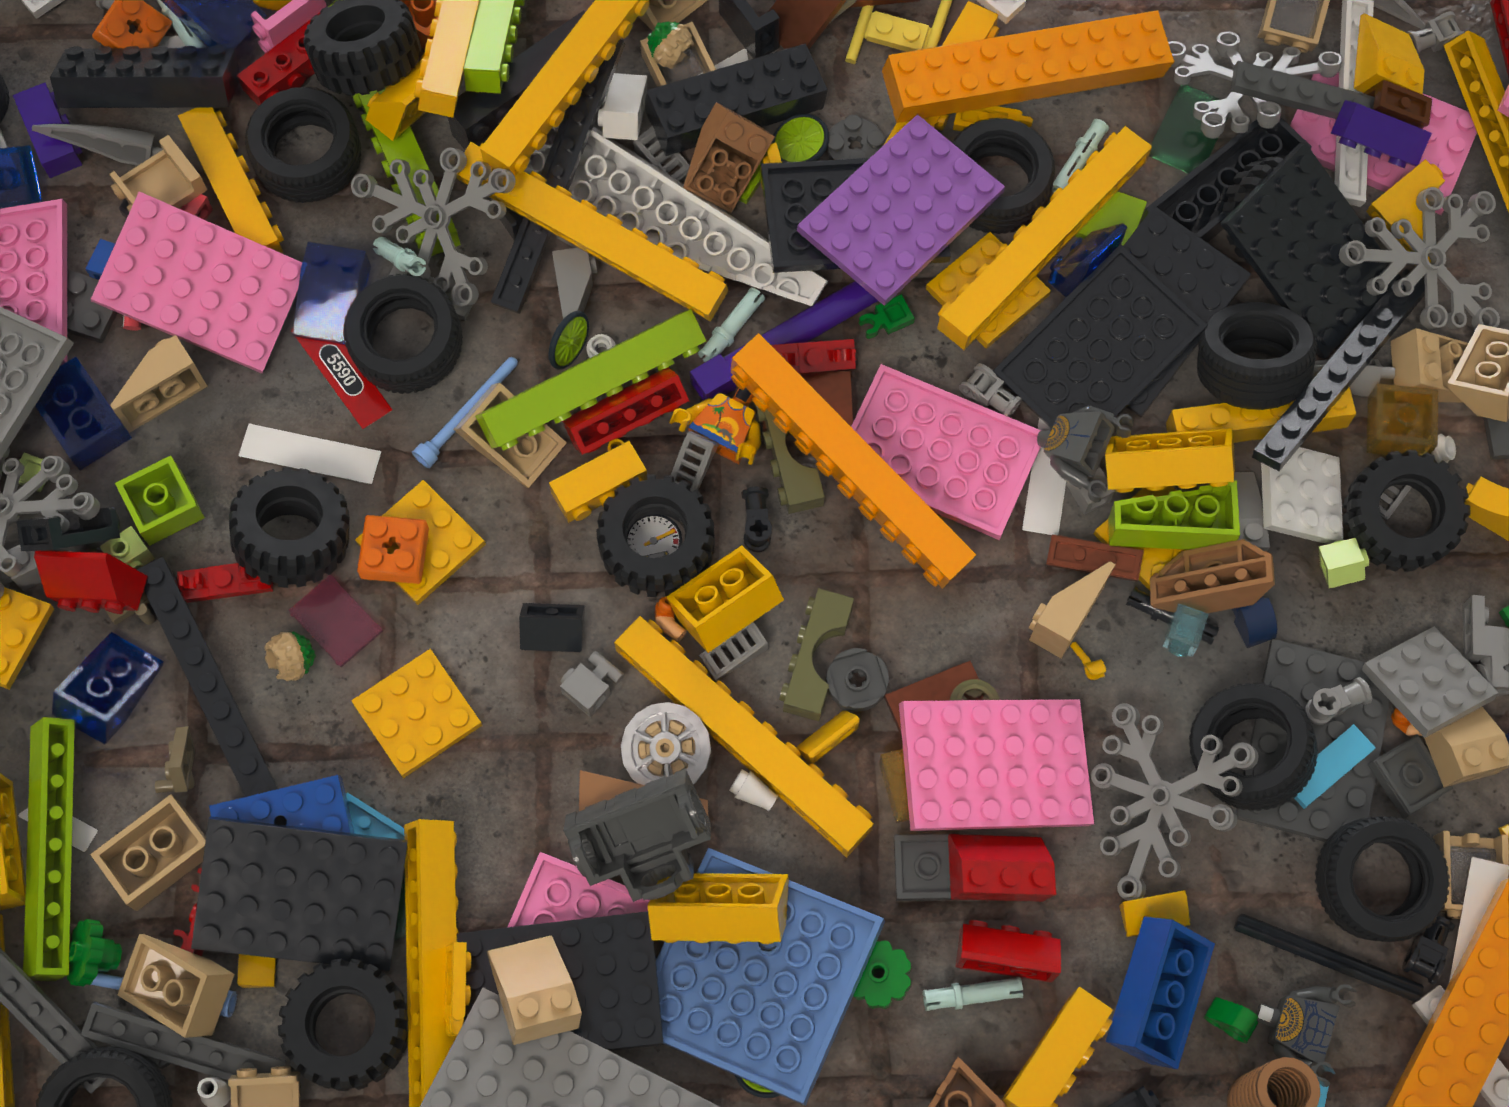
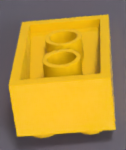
(1387, 56)

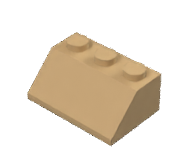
(1483, 373)

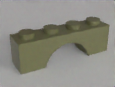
(799, 484)
(828, 619)

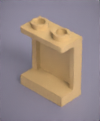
(163, 176)
(271, 1089)

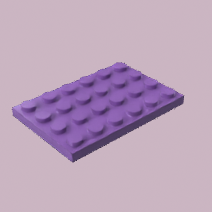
(900, 209)

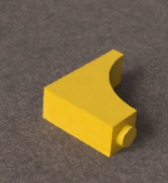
(1400, 199)
(1489, 506)

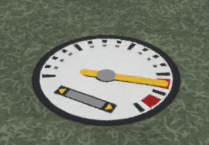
(654, 536)

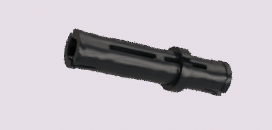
(1163, 615)

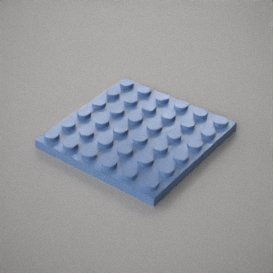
(772, 1005)

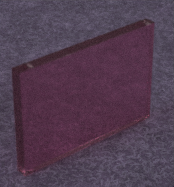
(335, 621)

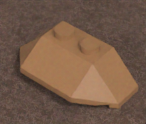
(1214, 578)

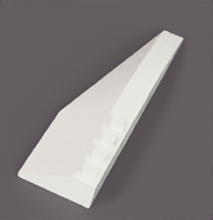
(669, 214)

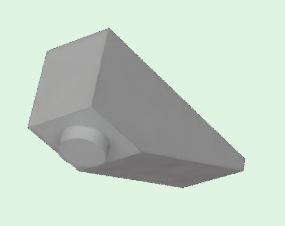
(574, 278)
(1251, 511)

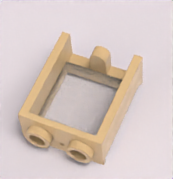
(1293, 23)
(694, 63)
(1458, 854)

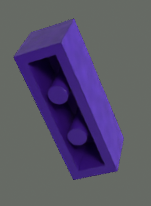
(39, 107)
(1380, 134)

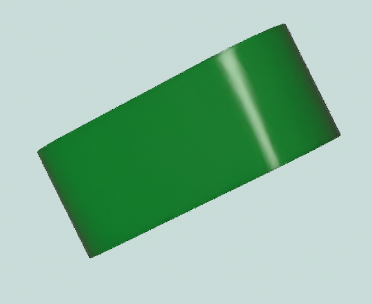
(1232, 1019)

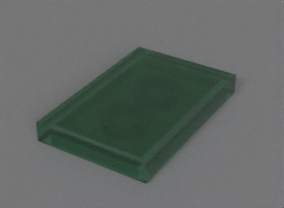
(1180, 136)

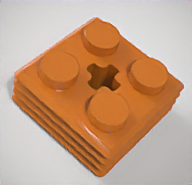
(114, 27)
(405, 563)

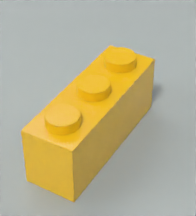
(596, 480)

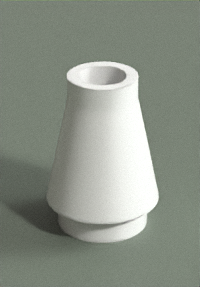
(752, 790)
(220, 1095)

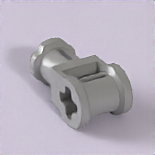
(1436, 33)
(988, 390)
(1337, 701)

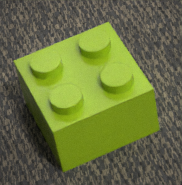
(159, 500)

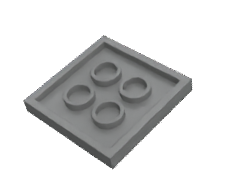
(1429, 681)

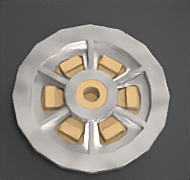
(665, 741)

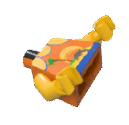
(726, 423)

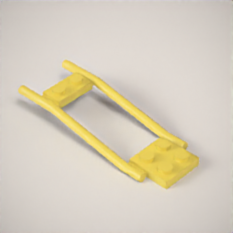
(896, 31)

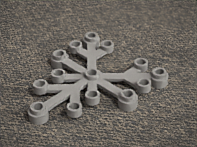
(1216, 112)
(407, 205)
(1461, 294)
(14, 504)
(1149, 832)

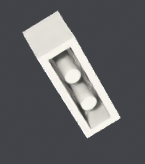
(623, 107)

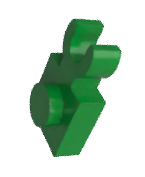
(891, 317)

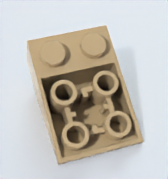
(1426, 361)

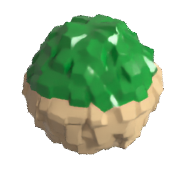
(668, 43)
(290, 655)

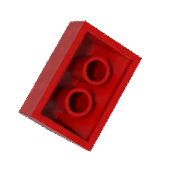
(90, 581)
(1000, 868)
(1009, 952)

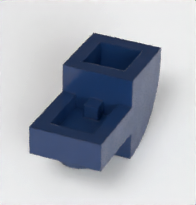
(1256, 622)

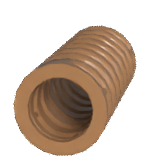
(1287, 1077)

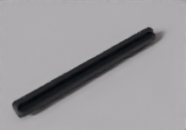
(1329, 957)

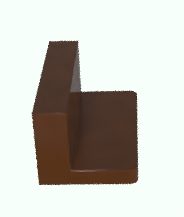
(1401, 103)

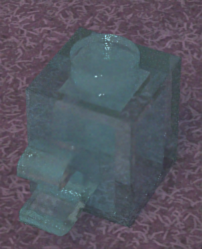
(1185, 631)

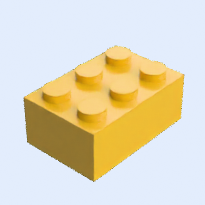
(725, 598)

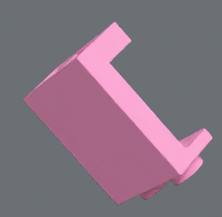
(284, 22)

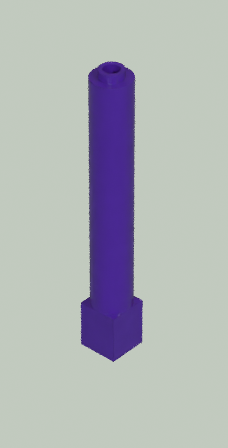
(716, 374)

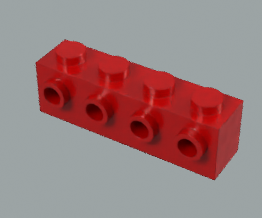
(278, 69)
(625, 411)

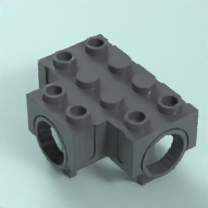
(641, 836)

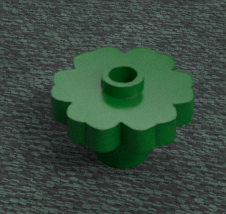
(91, 953)
(892, 985)

